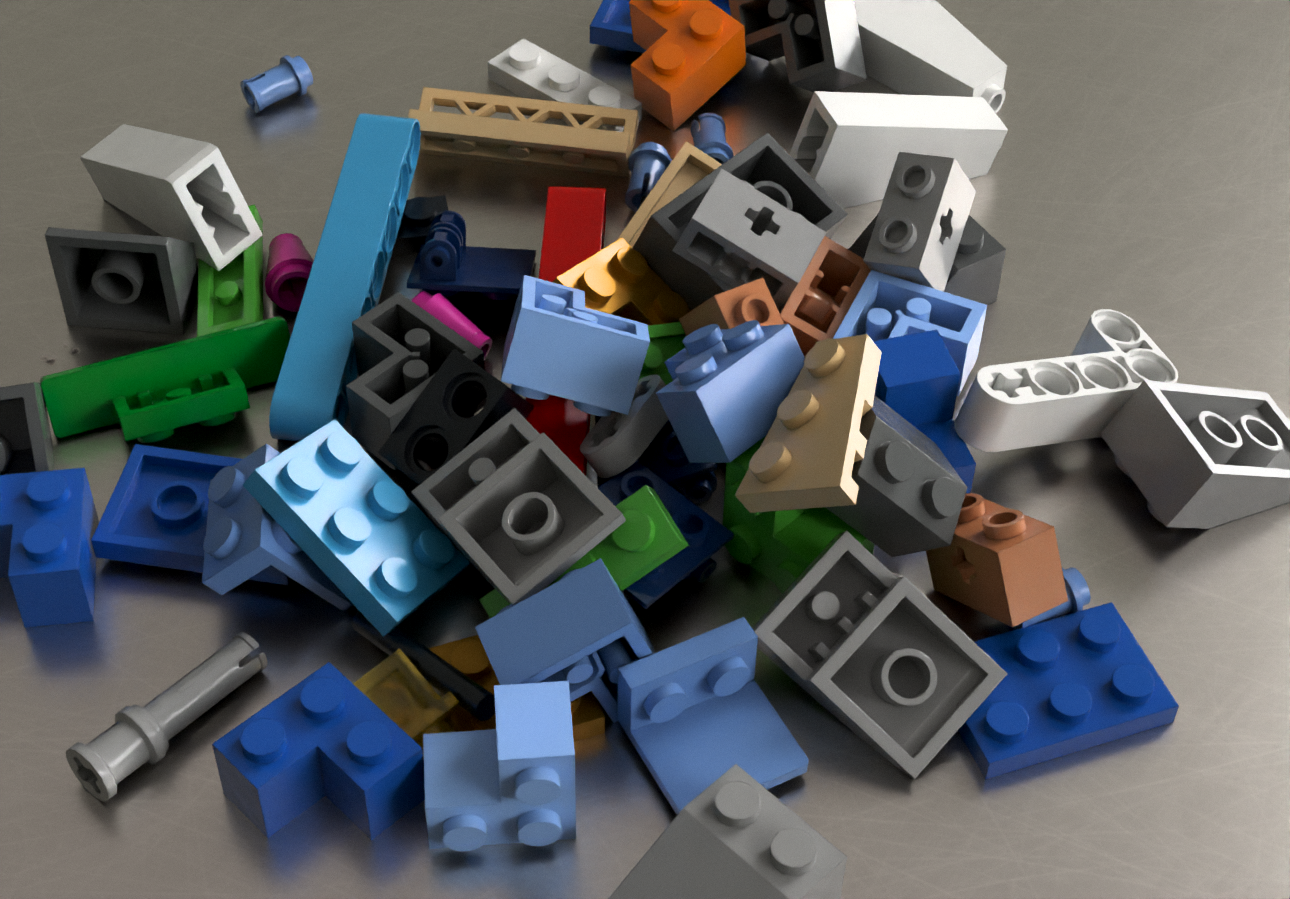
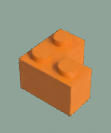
(687, 55)

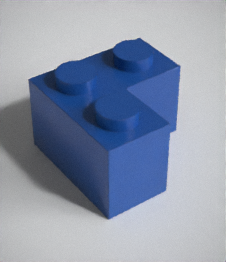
(922, 387)
(48, 545)
(316, 745)

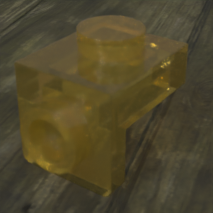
(408, 697)

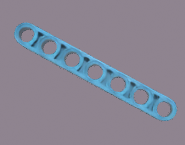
(345, 275)

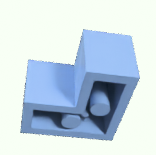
(899, 307)
(572, 350)
(506, 779)

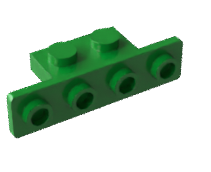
(168, 384)

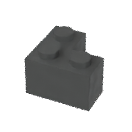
(813, 35)
(396, 358)

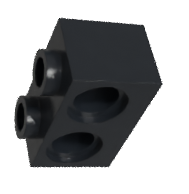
(445, 416)

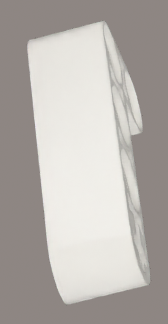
(1062, 396)

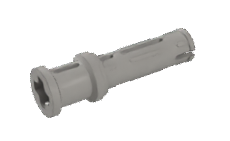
(144, 731)

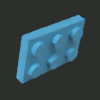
(357, 525)

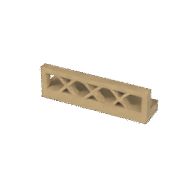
(523, 139)

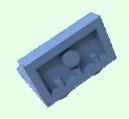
(702, 712)

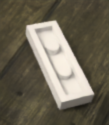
(543, 76)

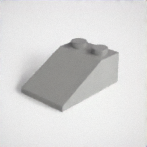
(1202, 452)
(737, 846)

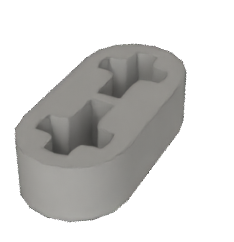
(623, 438)

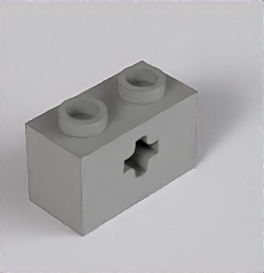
(921, 220)
(749, 236)

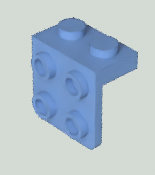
(246, 539)

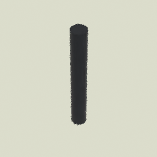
(433, 668)

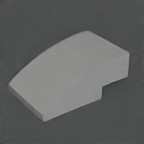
(517, 508)
(877, 654)

